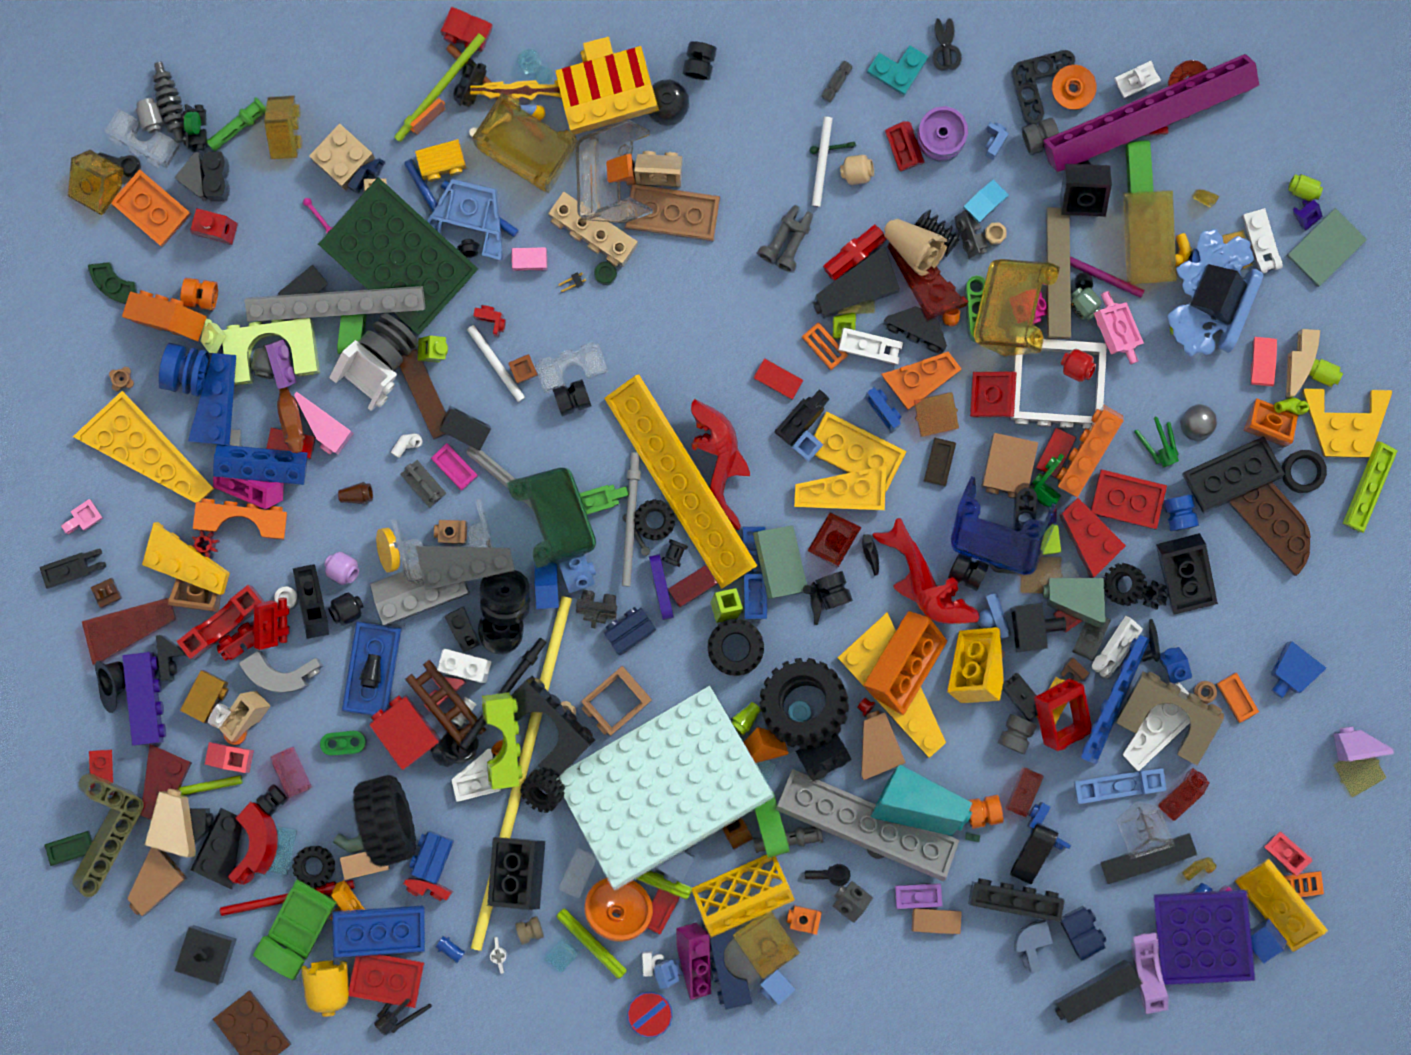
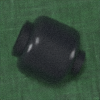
(345, 609)

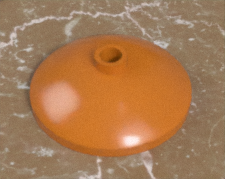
(628, 901)

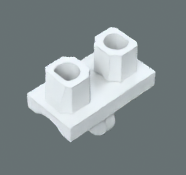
(1137, 79)

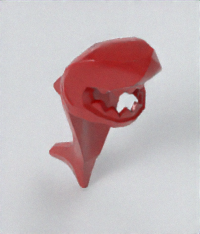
(723, 443)
(920, 585)

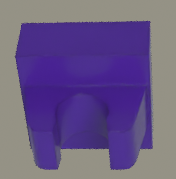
(1309, 214)

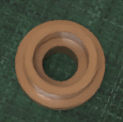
(1211, 688)

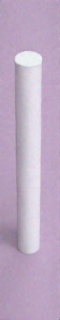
(822, 160)
(494, 361)

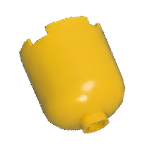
(326, 986)

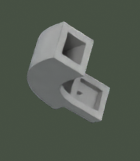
(265, 676)

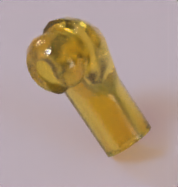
(1197, 866)

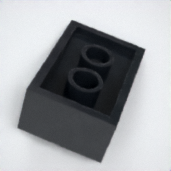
(1187, 573)

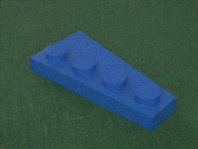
(215, 405)

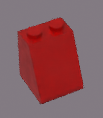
(403, 731)

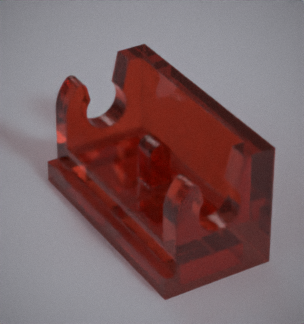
(1024, 792)

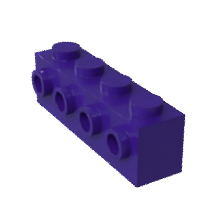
(143, 698)

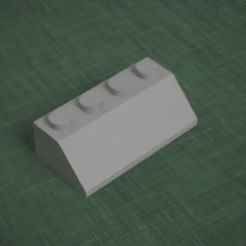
(400, 599)

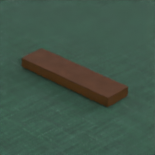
(423, 392)

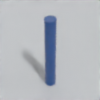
(421, 184)

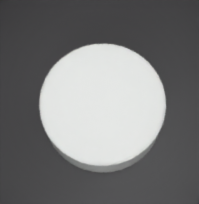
(289, 593)

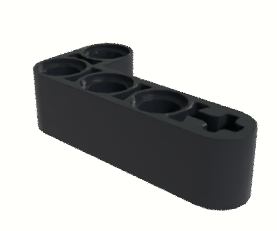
(1020, 508)

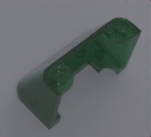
(558, 513)

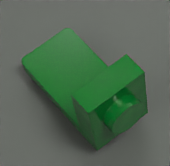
(1046, 494)

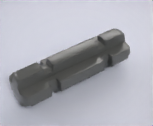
(836, 81)

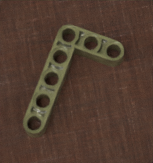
(107, 831)

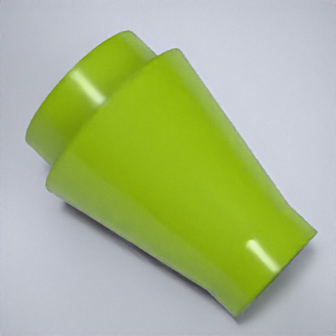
(745, 718)

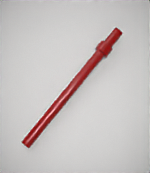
(275, 900)

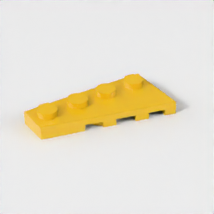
(847, 491)
(177, 559)

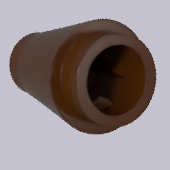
(358, 493)

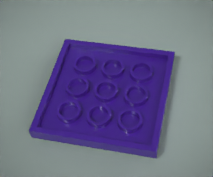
(1204, 937)

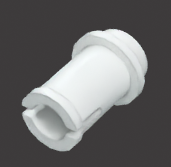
(460, 719)

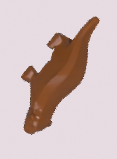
(290, 420)

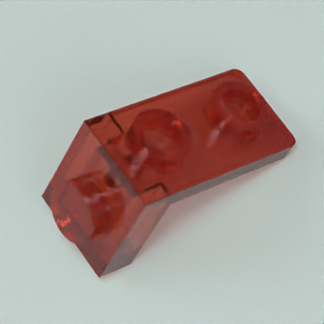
(1185, 794)

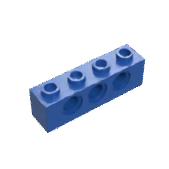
(260, 464)

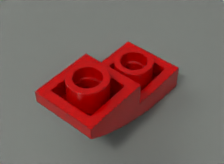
(420, 886)

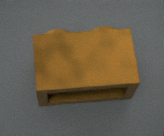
(204, 696)

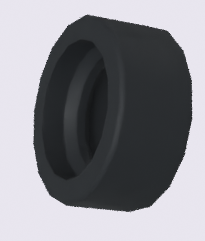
(1316, 459)

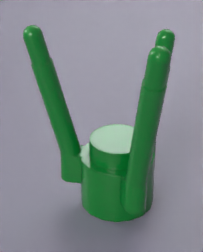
(1168, 454)

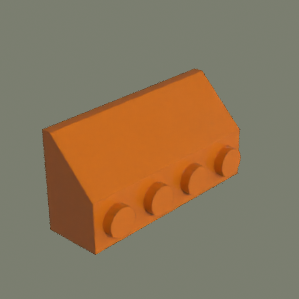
(906, 662)

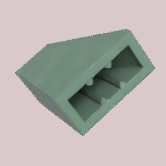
(1078, 598)

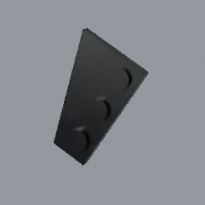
(220, 849)

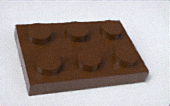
(251, 1028)

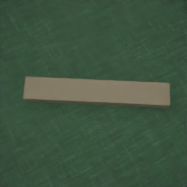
(1060, 292)

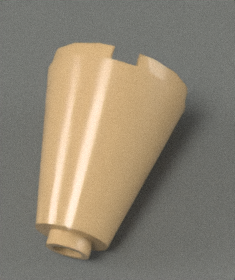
(916, 245)

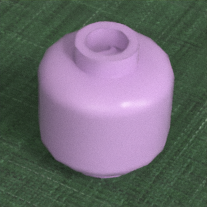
(341, 568)

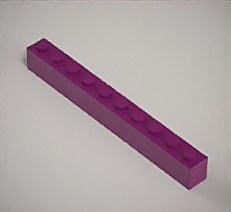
(1152, 112)

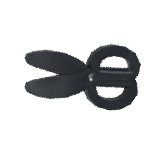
(945, 40)

